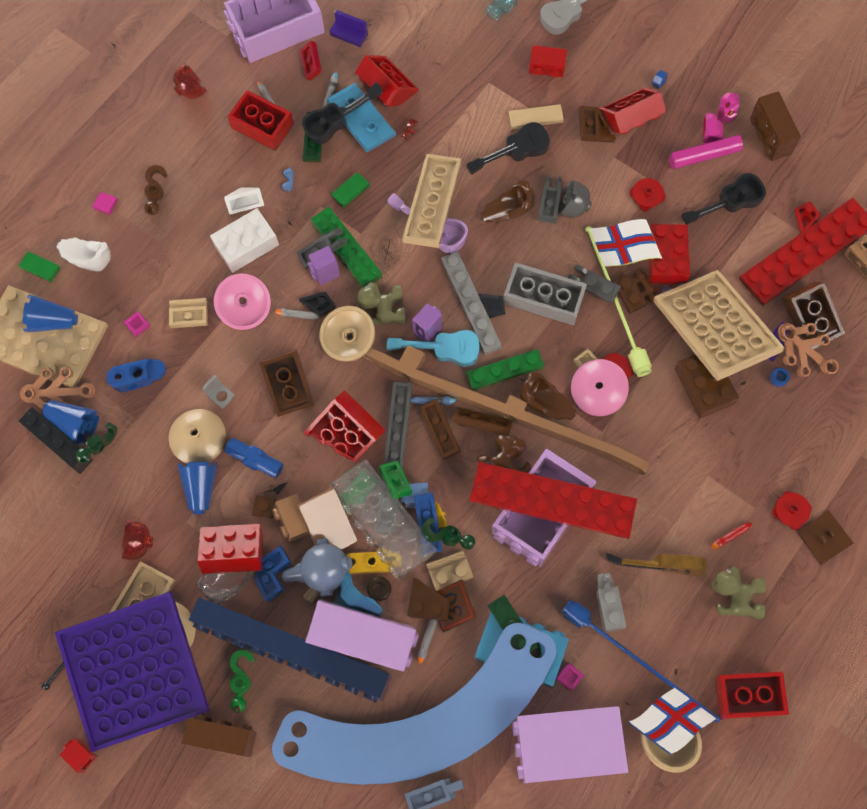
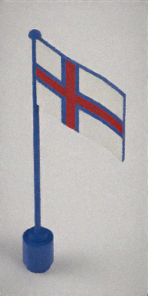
(672, 717)

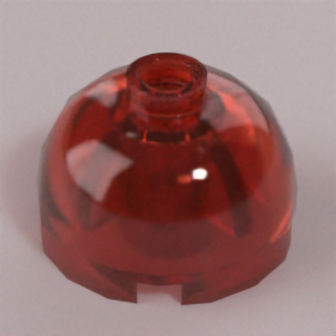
(188, 83)
(135, 540)

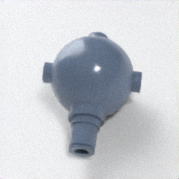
(320, 568)

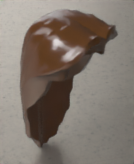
(510, 204)
(546, 399)

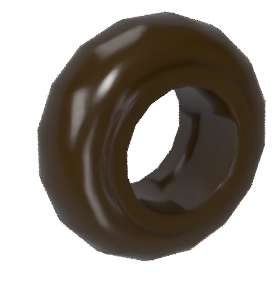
(379, 597)

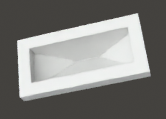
(243, 200)

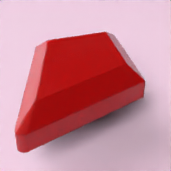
(806, 216)

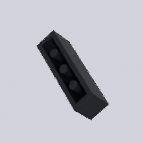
(53, 439)

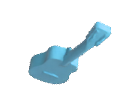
(459, 347)

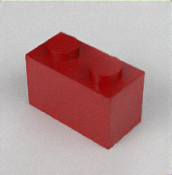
(547, 61)

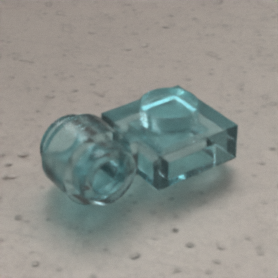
(495, 10)

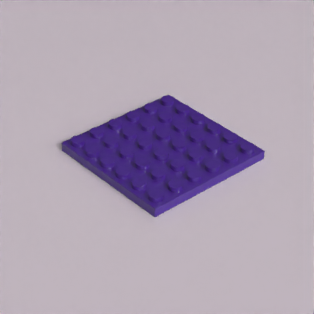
(132, 671)

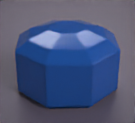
(660, 79)
(779, 377)

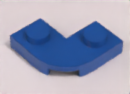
(271, 565)

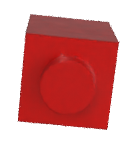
(77, 755)

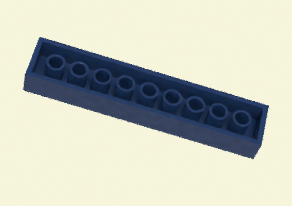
(291, 649)

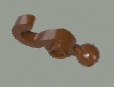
(153, 190)

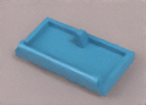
(364, 122)

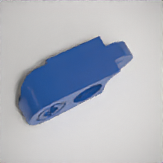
(151, 369)

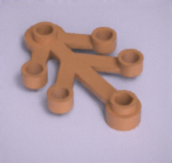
(804, 349)
(53, 391)

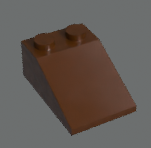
(814, 306)
(286, 382)

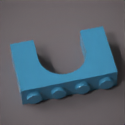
(493, 631)

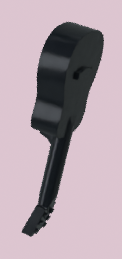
(324, 123)
(528, 142)
(745, 192)

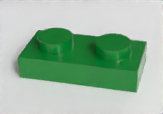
(395, 480)

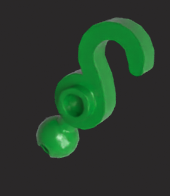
(240, 682)

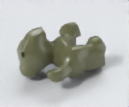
(370, 297)
(729, 583)

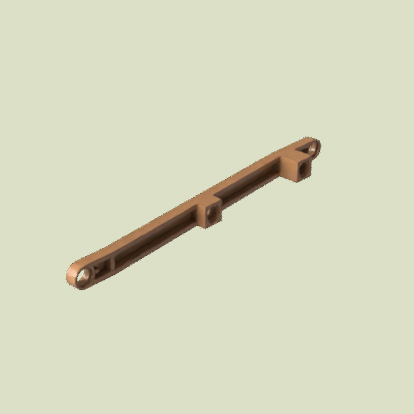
(514, 409)

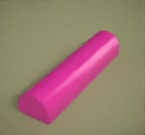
(706, 152)

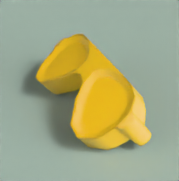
(440, 516)

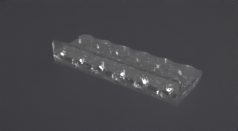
(382, 520)

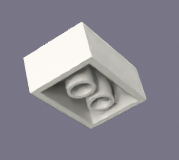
(244, 240)

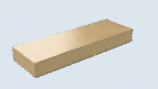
(543, 115)

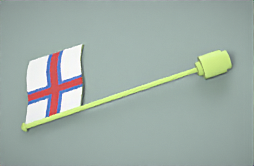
(620, 246)

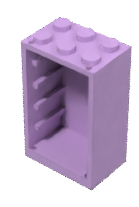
(271, 25)
(536, 536)
(362, 635)
(570, 744)

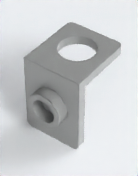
(213, 387)

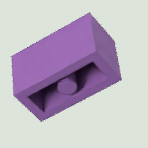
(323, 265)
(427, 323)

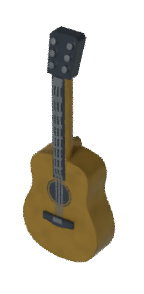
(678, 564)

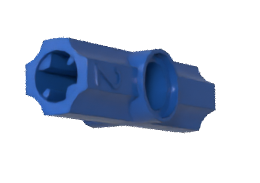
(254, 458)

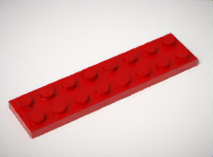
(806, 252)
(553, 500)

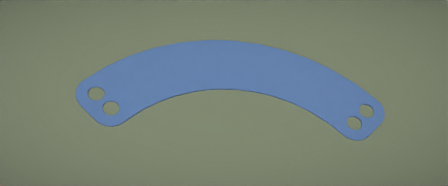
(427, 740)

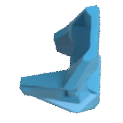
(352, 598)

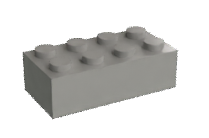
(544, 293)

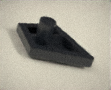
(318, 303)
(493, 305)

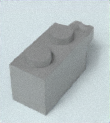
(609, 604)

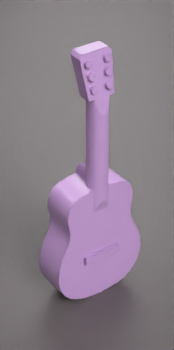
(454, 233)

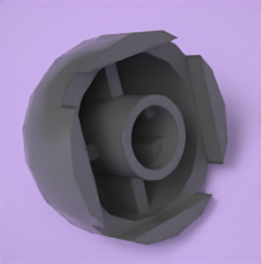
(575, 200)

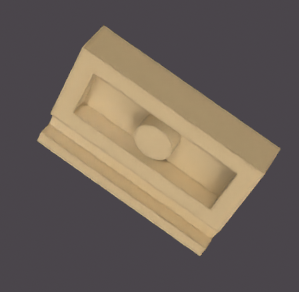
(188, 313)
(449, 570)

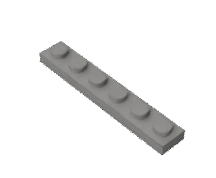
(471, 303)

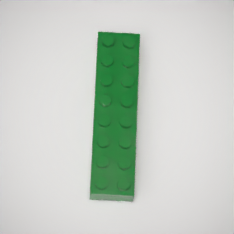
(351, 254)

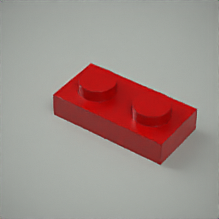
(310, 60)

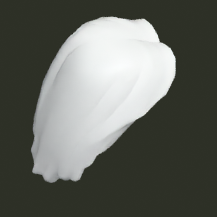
(85, 254)

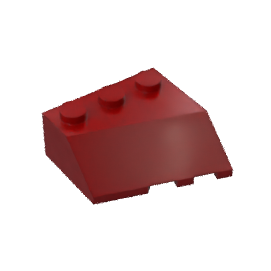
(346, 427)

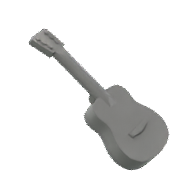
(559, 15)

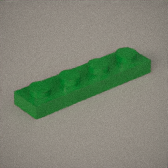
(505, 370)

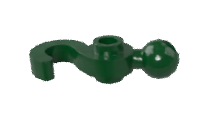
(96, 444)
(449, 535)

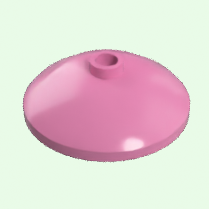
(241, 315)
(599, 401)

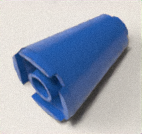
(47, 315)
(71, 420)
(198, 484)

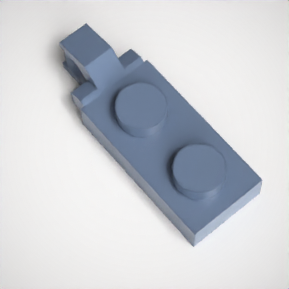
(433, 794)

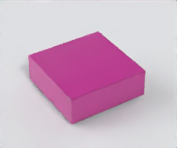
(105, 203)
(136, 324)
(569, 677)

